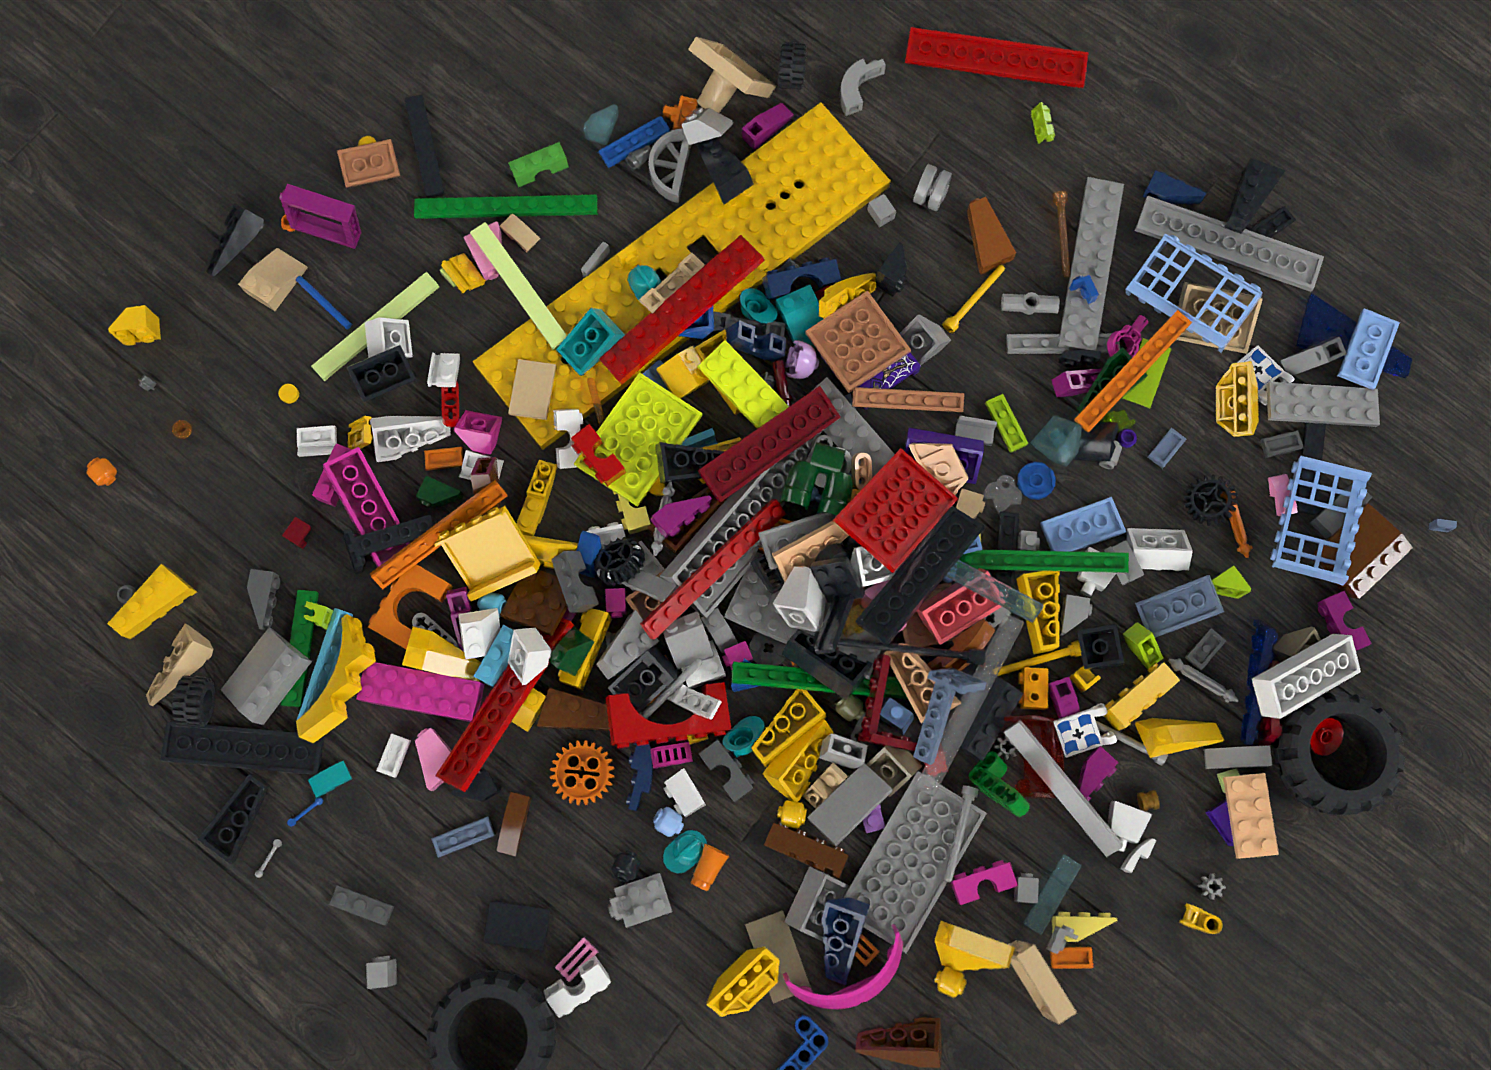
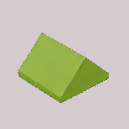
(1231, 584)

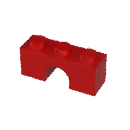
(606, 469)

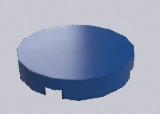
(1036, 480)

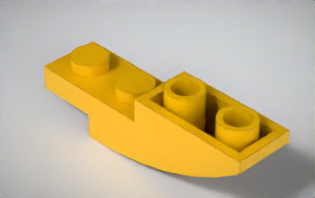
(844, 292)
(537, 497)

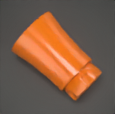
(708, 867)

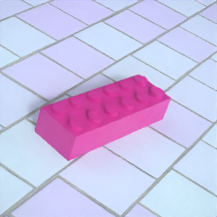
(362, 498)
(420, 691)

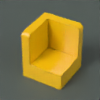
(1084, 679)

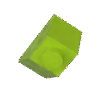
(1143, 645)

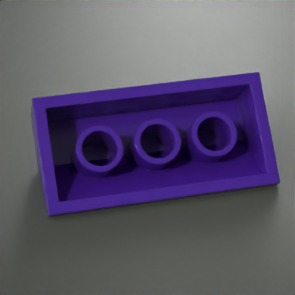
(968, 450)

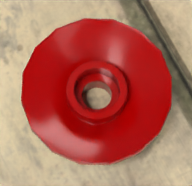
(1327, 737)

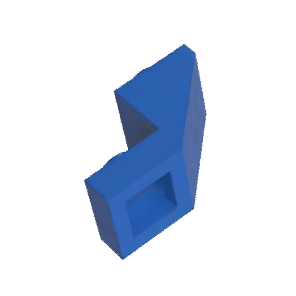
(589, 547)

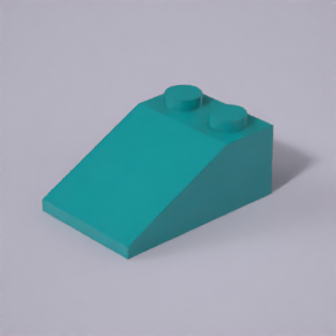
(799, 313)
(589, 340)

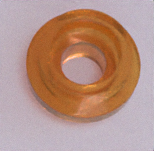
(178, 426)

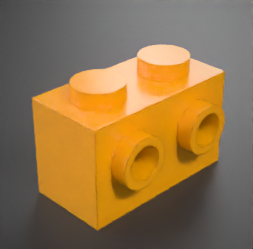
(1034, 688)

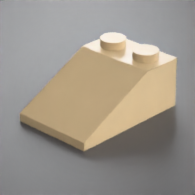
(272, 278)

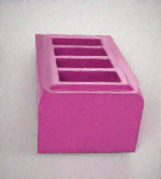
(665, 763)

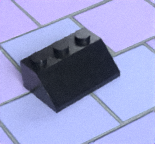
(381, 373)

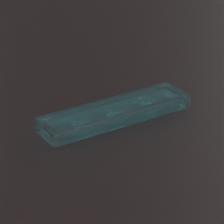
(1052, 894)

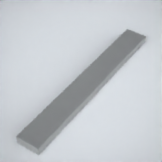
(1063, 788)

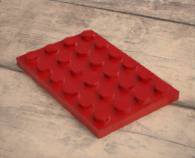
(896, 510)

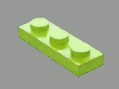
(1006, 423)

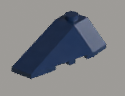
(842, 928)

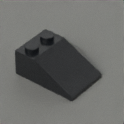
(645, 678)

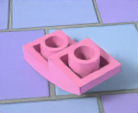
(1278, 489)

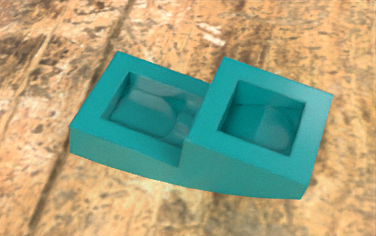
(329, 779)

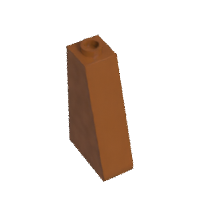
(988, 236)

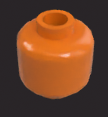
(101, 471)

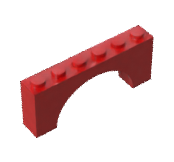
(629, 726)

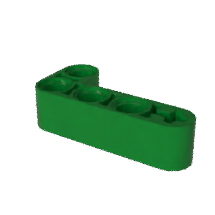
(987, 779)

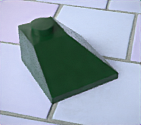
(571, 651)

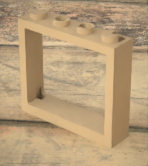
(1040, 982)

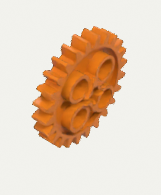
(579, 790)

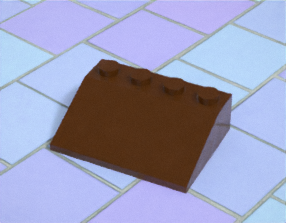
(1375, 552)

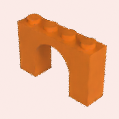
(415, 579)

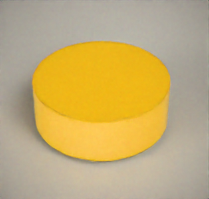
(288, 393)

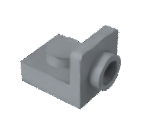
(1057, 939)

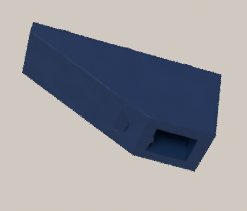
(1172, 190)

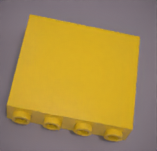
(489, 552)

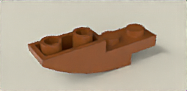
(973, 638)

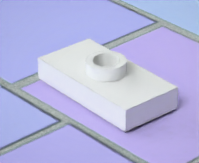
(393, 755)

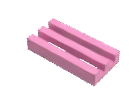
(564, 971)

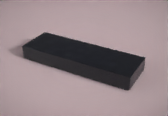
(1274, 223)

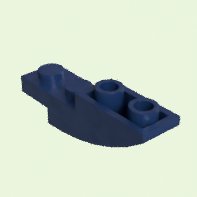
(642, 781)

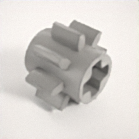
(1002, 751)
(1205, 886)

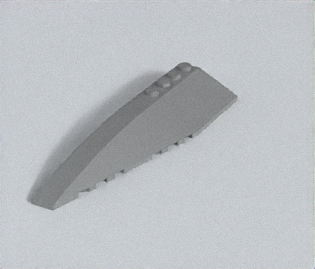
(725, 523)

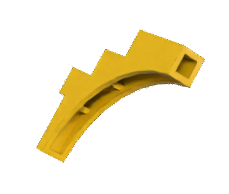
(344, 683)

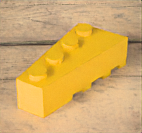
(152, 600)
(792, 721)

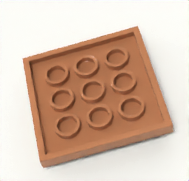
(858, 341)

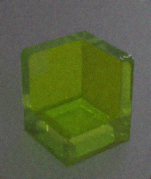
(1121, 418)

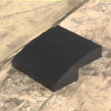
(1098, 443)

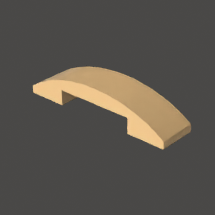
(685, 270)

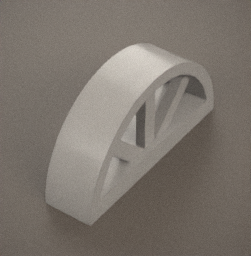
(678, 176)

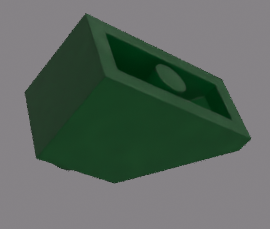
(437, 493)

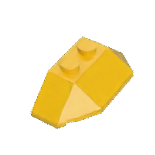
(1238, 400)
(546, 548)
(744, 982)

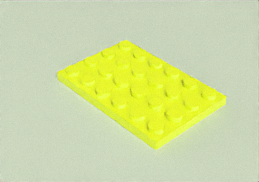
(632, 430)

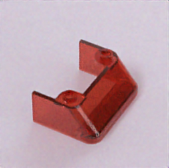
(1044, 731)

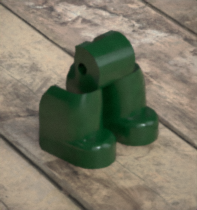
(803, 475)

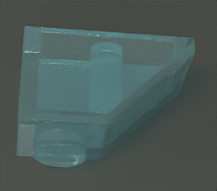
(601, 124)

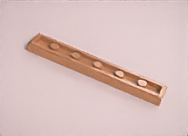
(908, 399)

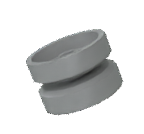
(931, 187)

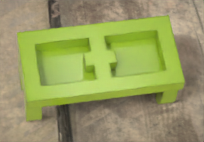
(322, 615)

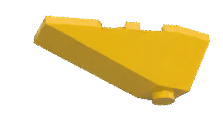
(968, 950)

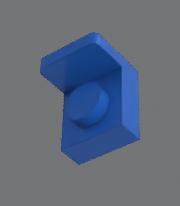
(1087, 287)

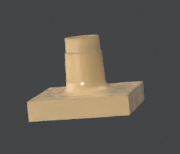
(727, 76)

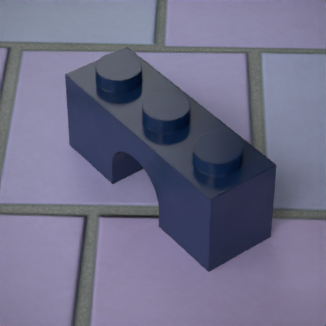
(743, 338)

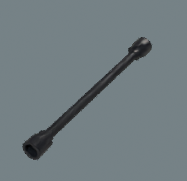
(971, 656)

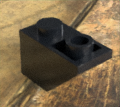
(480, 789)

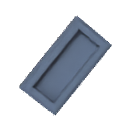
(1167, 448)

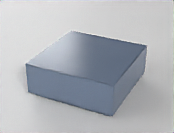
(1442, 525)

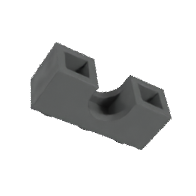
(577, 595)
(718, 755)

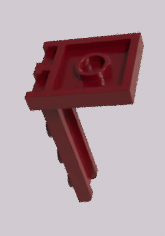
(874, 704)

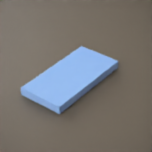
(1368, 349)
(1083, 526)

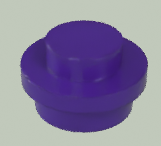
(1127, 438)

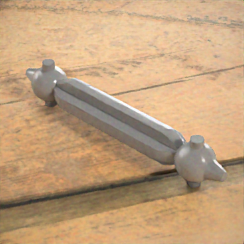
(668, 492)
(1203, 680)

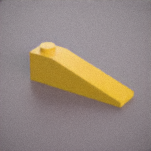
(437, 655)
(1172, 736)
(794, 766)

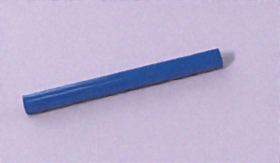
(321, 300)

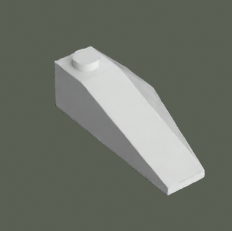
(403, 434)

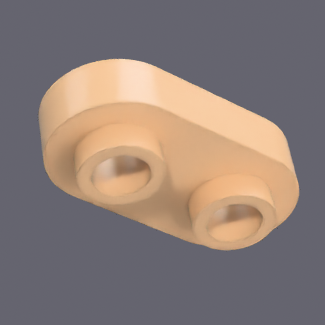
(861, 471)

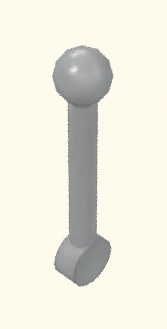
(277, 843)

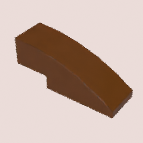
(513, 823)

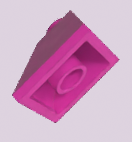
(479, 431)

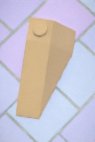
(187, 657)

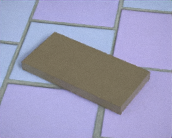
(777, 938)

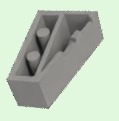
(626, 646)

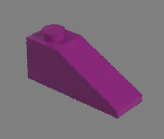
(1074, 382)

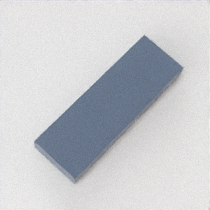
(463, 837)

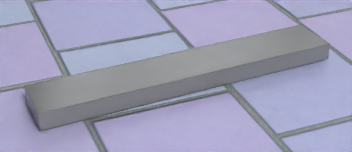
(1046, 344)

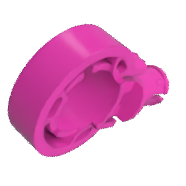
(1130, 335)

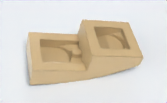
(519, 232)

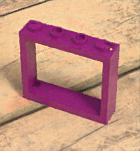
(296, 198)

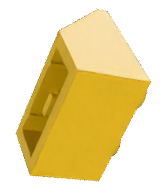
(136, 325)

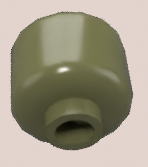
(850, 708)

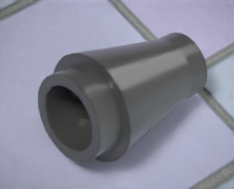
(638, 157)

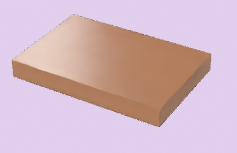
(368, 163)

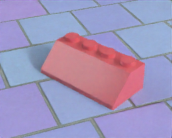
(954, 611)

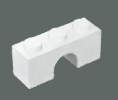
(570, 421)
(565, 998)

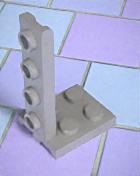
(640, 901)

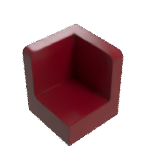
(297, 532)

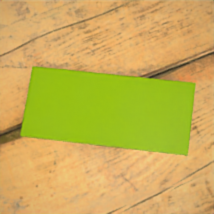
(1145, 392)

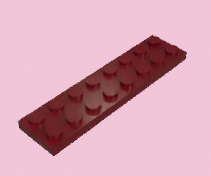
(769, 444)

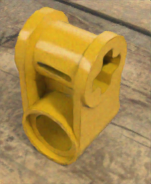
(1197, 919)

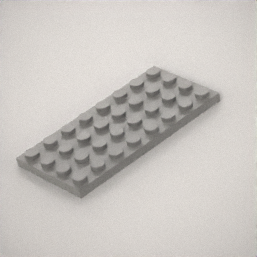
(754, 609)
(910, 861)

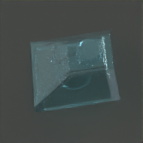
(1059, 440)

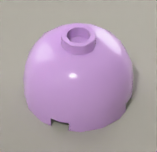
(801, 360)

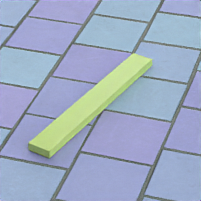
(518, 285)
(357, 341)

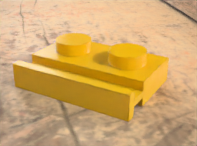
(463, 273)
(360, 433)

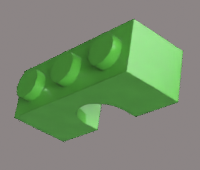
(548, 158)

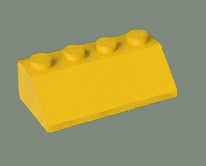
(594, 625)

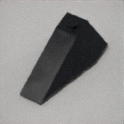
(240, 231)

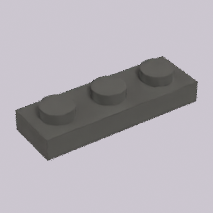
(361, 905)

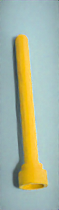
(951, 324)
(1072, 650)

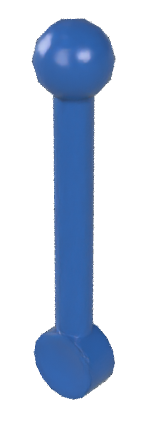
(292, 822)

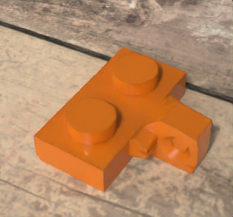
(679, 112)

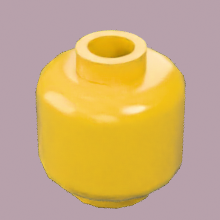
(792, 814)
(950, 982)

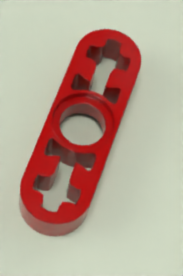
(450, 408)

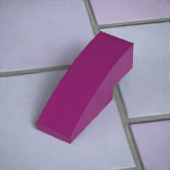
(458, 604)

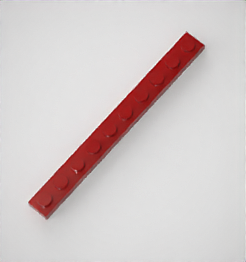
(712, 569)

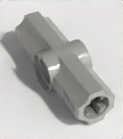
(1041, 303)

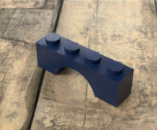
(822, 273)

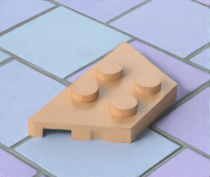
(941, 463)

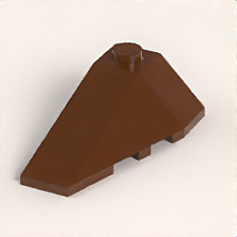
(908, 1044)

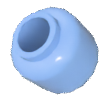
(668, 821)

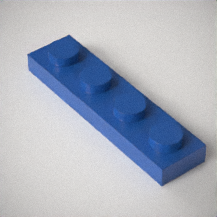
(633, 141)

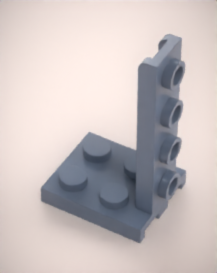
(946, 684)

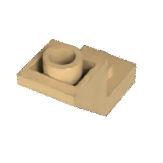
(825, 785)

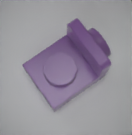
(874, 821)

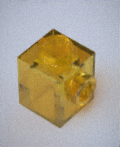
(850, 626)

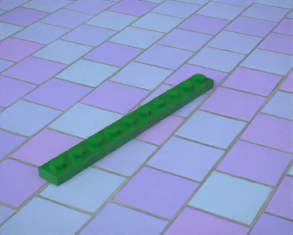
(506, 206)
(1048, 561)
(799, 679)

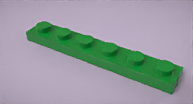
(301, 639)

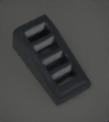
(756, 564)

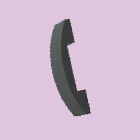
(723, 321)

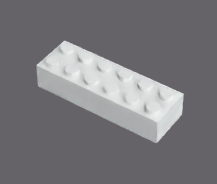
(1306, 675)

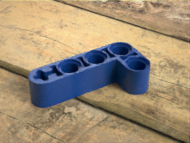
(807, 1044)

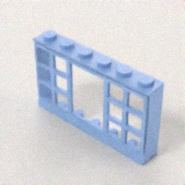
(1161, 304)
(1349, 528)

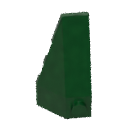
(1108, 372)

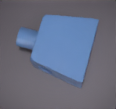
(895, 715)

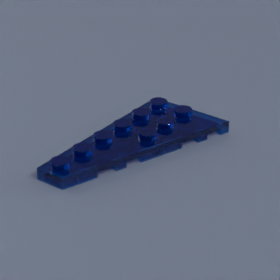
(1324, 321)
(1258, 663)

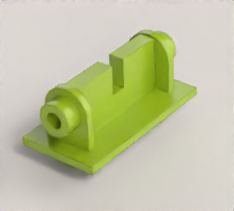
(1041, 117)

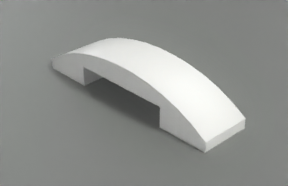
(695, 702)

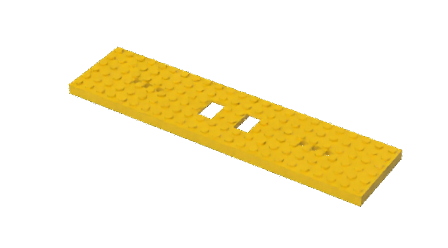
(811, 150)

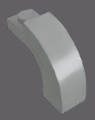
(858, 73)

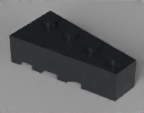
(682, 462)

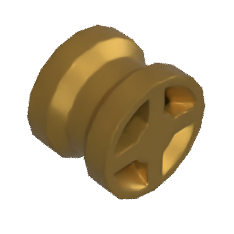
(1148, 800)

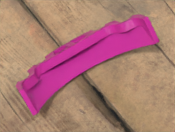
(858, 992)

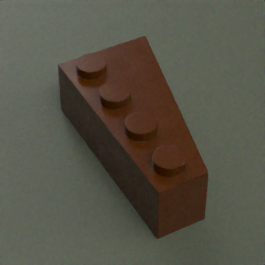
(806, 850)

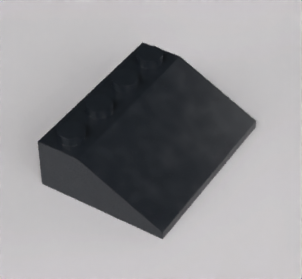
(990, 717)

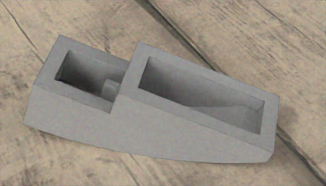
(1237, 757)

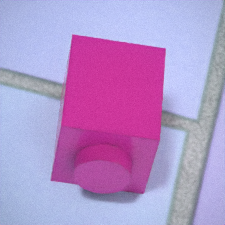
(615, 602)
(737, 654)

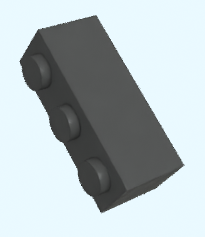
(1329, 520)

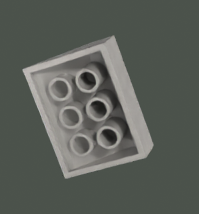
(265, 677)

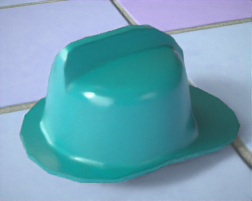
(642, 279)
(756, 306)
(744, 735)
(684, 851)

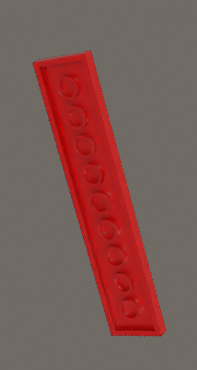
(996, 57)
(681, 309)
(491, 721)

